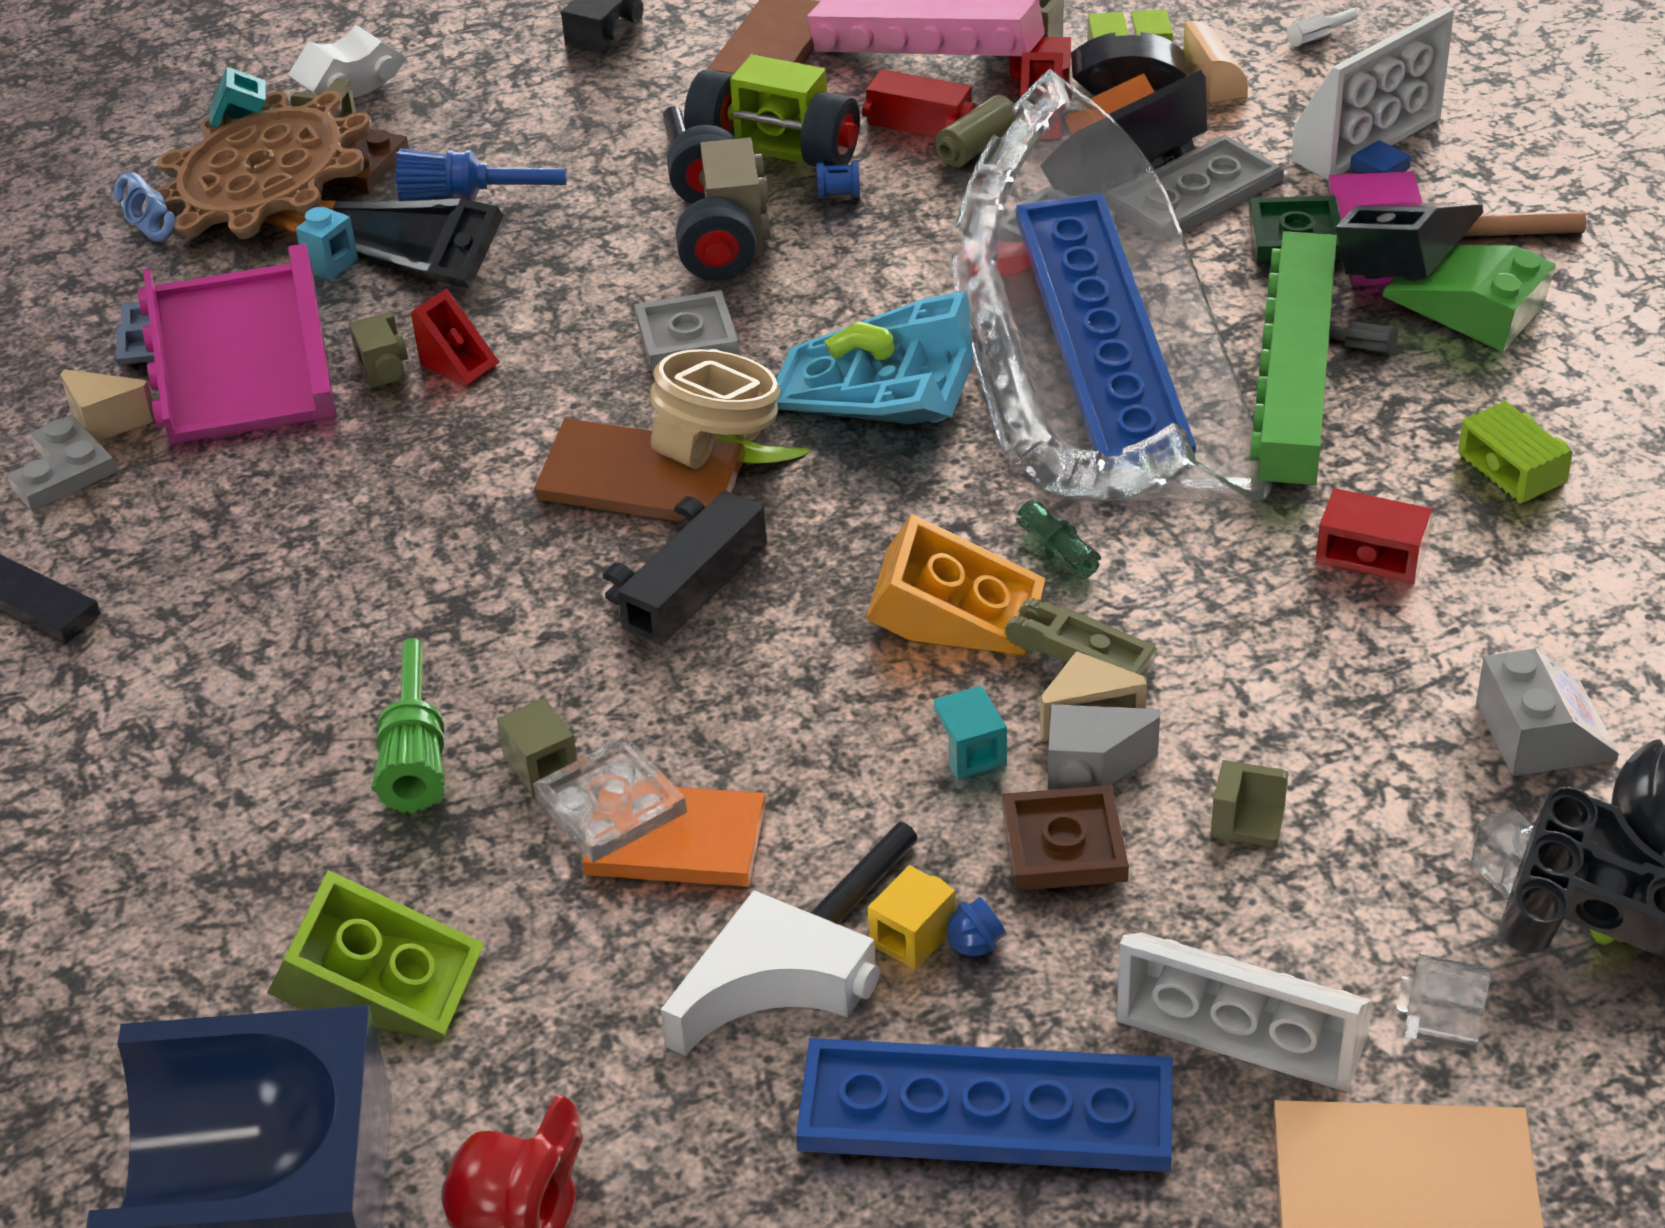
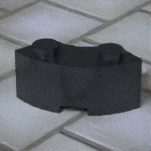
(1116, 59)

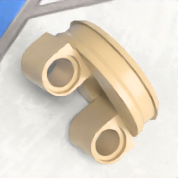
(707, 396)

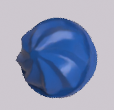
(974, 929)

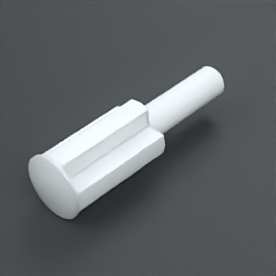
(1317, 27)

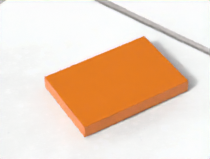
(704, 846)

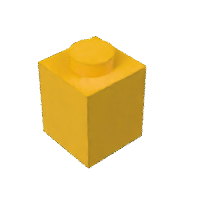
(911, 917)

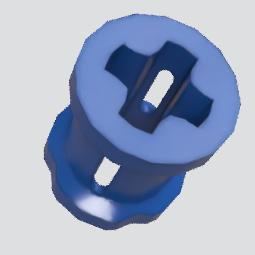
(838, 180)

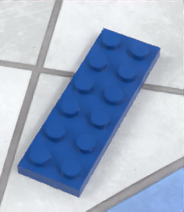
(987, 1104)

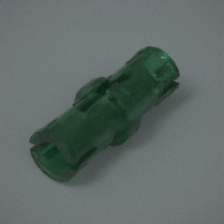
(1058, 539)

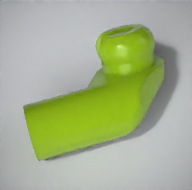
(862, 336)

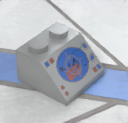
(1540, 714)

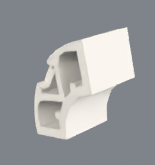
(354, 58)

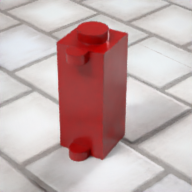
(915, 102)

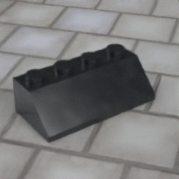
(1167, 119)

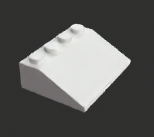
(1376, 96)

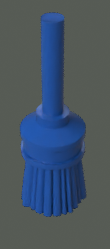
(460, 175)

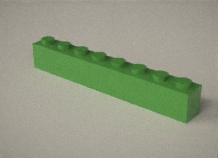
(1294, 359)

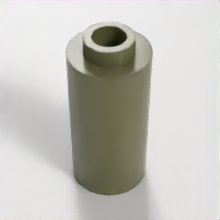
(971, 133)

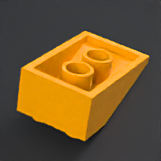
(949, 590)

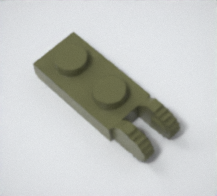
(1064, 632)

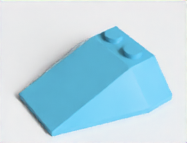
(910, 387)

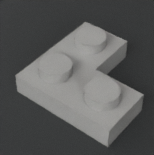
(68, 463)

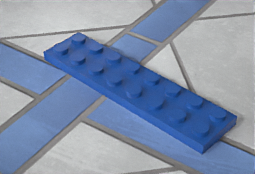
(1099, 322)

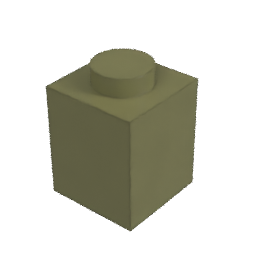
(536, 742)

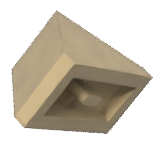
(107, 403)
(1091, 683)

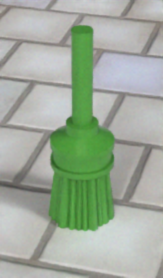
(410, 743)

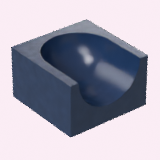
(255, 1122)

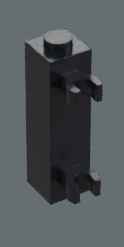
(690, 568)

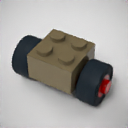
(727, 201)

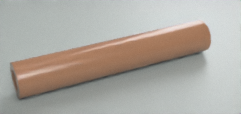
(1528, 224)

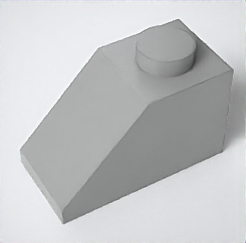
(1099, 744)

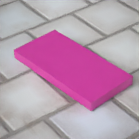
(1368, 190)

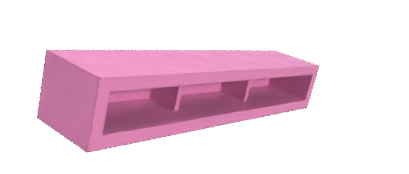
(927, 26)

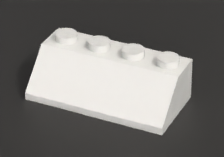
(1241, 1010)

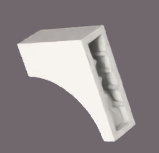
(770, 960)

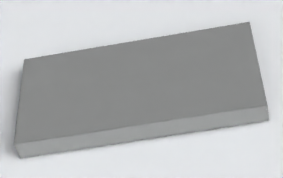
(1215, 180)

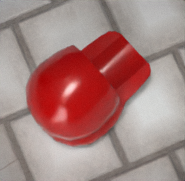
(516, 1180)

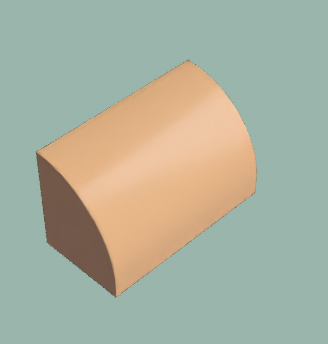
(1208, 53)

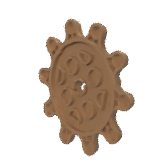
(262, 164)

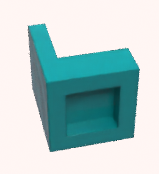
(237, 96)
(974, 732)

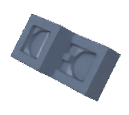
(129, 336)

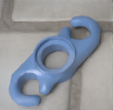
(155, 209)

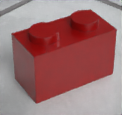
(1373, 535)

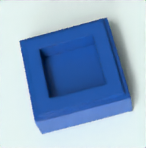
(1380, 159)

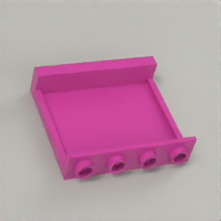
(237, 351)

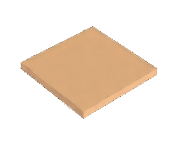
(1404, 1166)

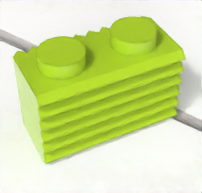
(1514, 451)

